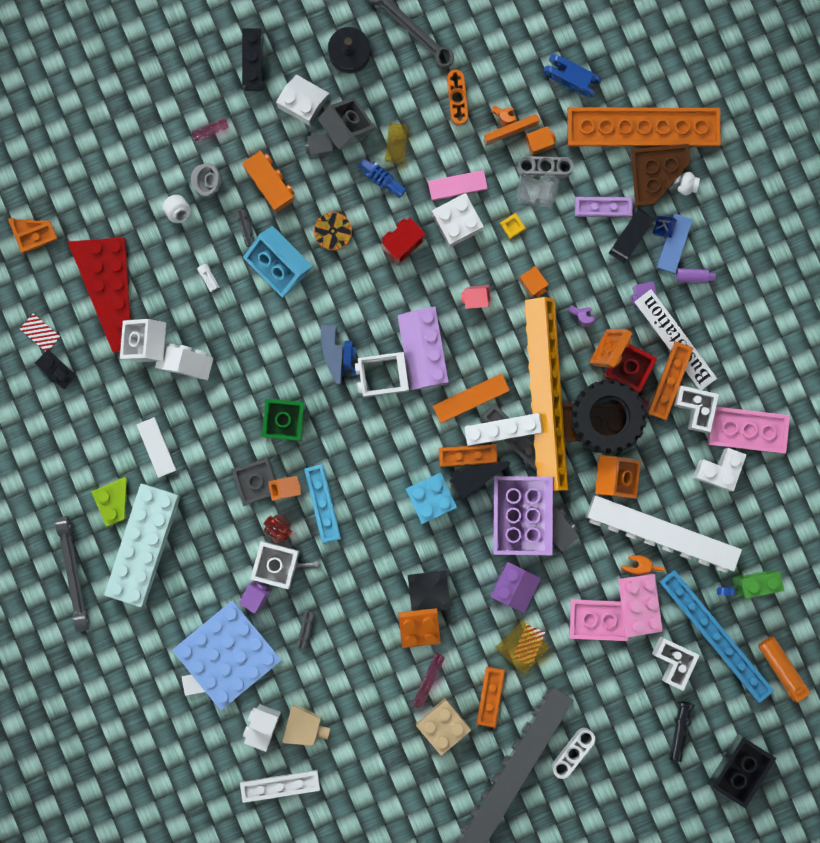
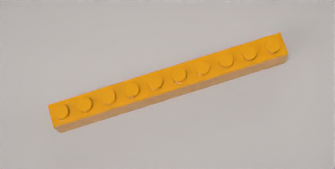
(546, 390)

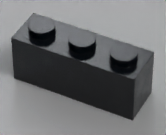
(252, 59)

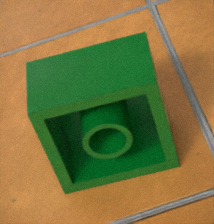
(283, 420)

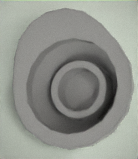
(206, 179)

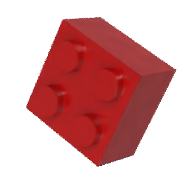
(403, 240)
(633, 368)

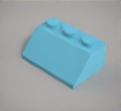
(277, 261)

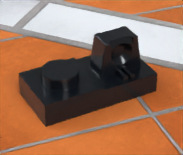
(56, 369)

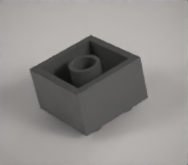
(346, 123)

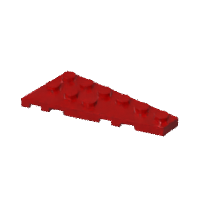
(106, 280)

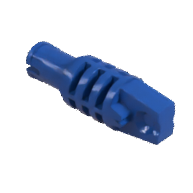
(381, 177)

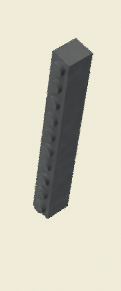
(516, 767)

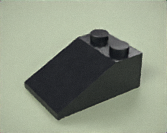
(472, 478)

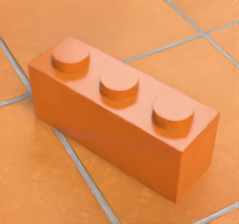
(269, 181)

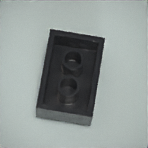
(741, 771)

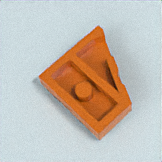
(32, 233)

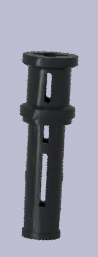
(682, 722)

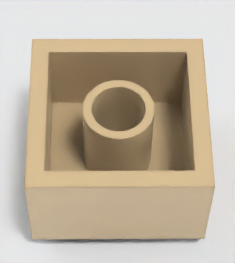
(443, 726)

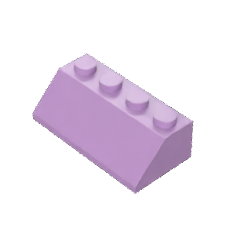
(423, 348)

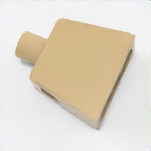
(304, 727)

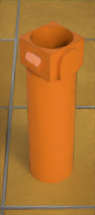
(784, 669)

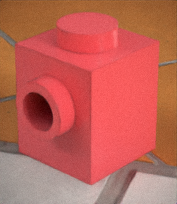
(476, 296)

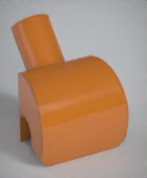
(505, 115)

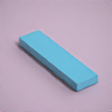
(322, 503)

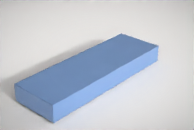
(674, 246)

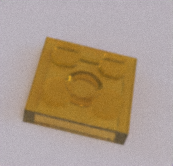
(522, 647)

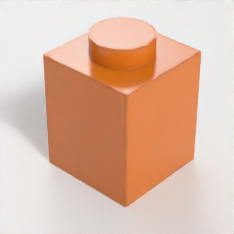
(540, 140)
(534, 282)
(284, 488)

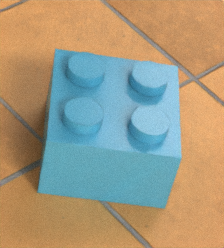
(431, 498)

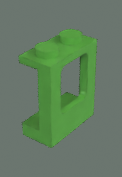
(758, 583)

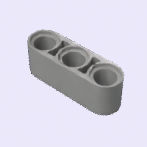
(553, 162)

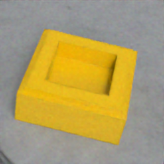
(512, 226)

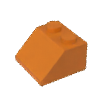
(617, 477)

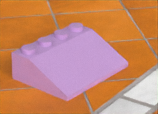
(523, 515)

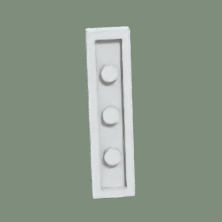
(504, 429)
(280, 786)

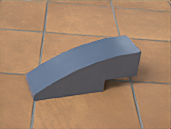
(332, 353)

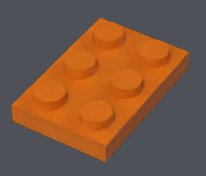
(611, 347)

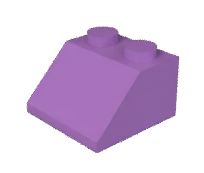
(515, 587)

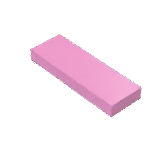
(457, 185)

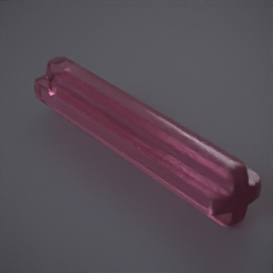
(428, 680)

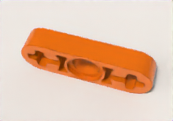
(461, 83)

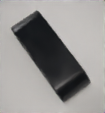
(631, 235)

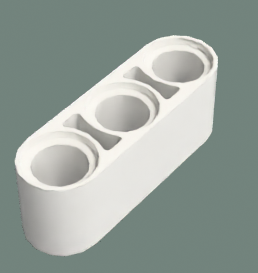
(571, 763)

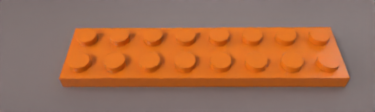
(642, 127)

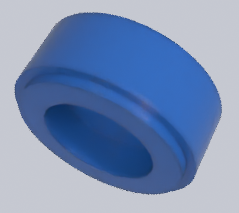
(730, 591)

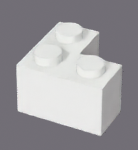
(184, 361)
(702, 405)
(725, 473)
(680, 662)
(262, 727)

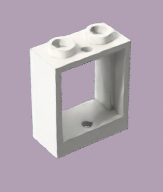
(362, 387)

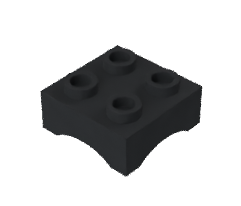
(429, 591)

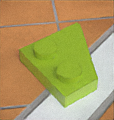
(112, 501)

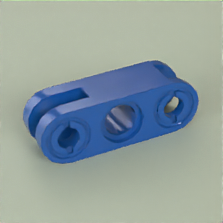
(571, 75)

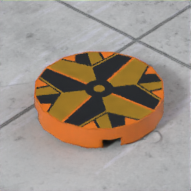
(332, 231)

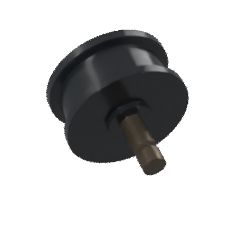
(349, 50)

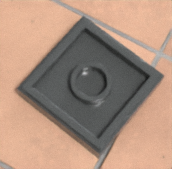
(253, 481)

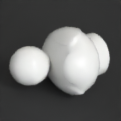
(688, 184)

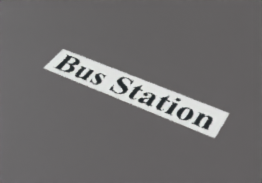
(670, 332)

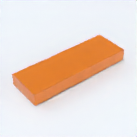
(511, 129)
(468, 455)
(490, 697)

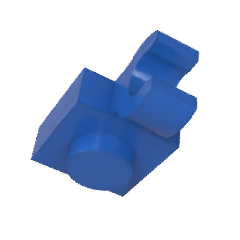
(349, 354)

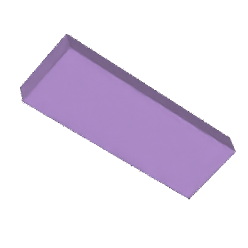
(603, 206)

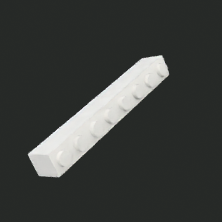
(663, 533)

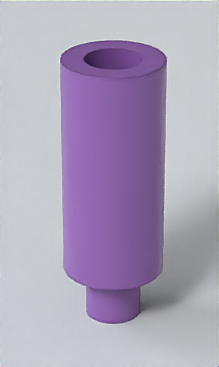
(694, 276)

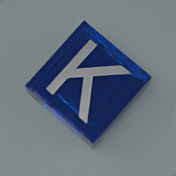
(664, 226)

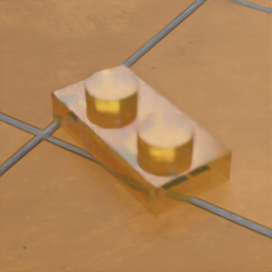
(396, 143)

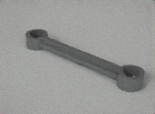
(415, 31)
(64, 531)

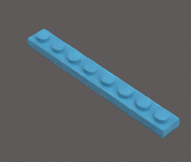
(716, 636)

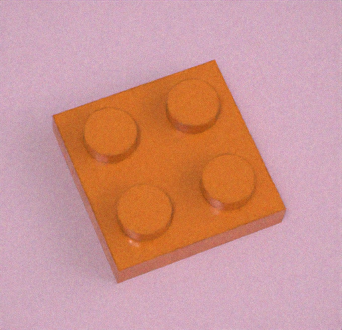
(419, 628)

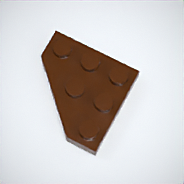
(657, 170)

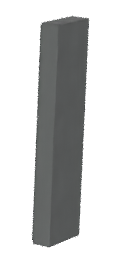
(521, 445)

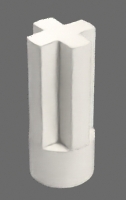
(208, 278)

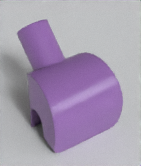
(582, 318)

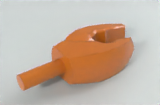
(644, 566)

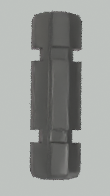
(245, 227)
(305, 629)

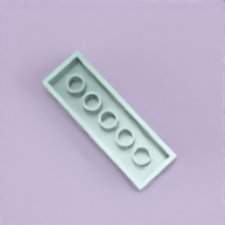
(142, 545)

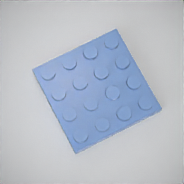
(226, 655)

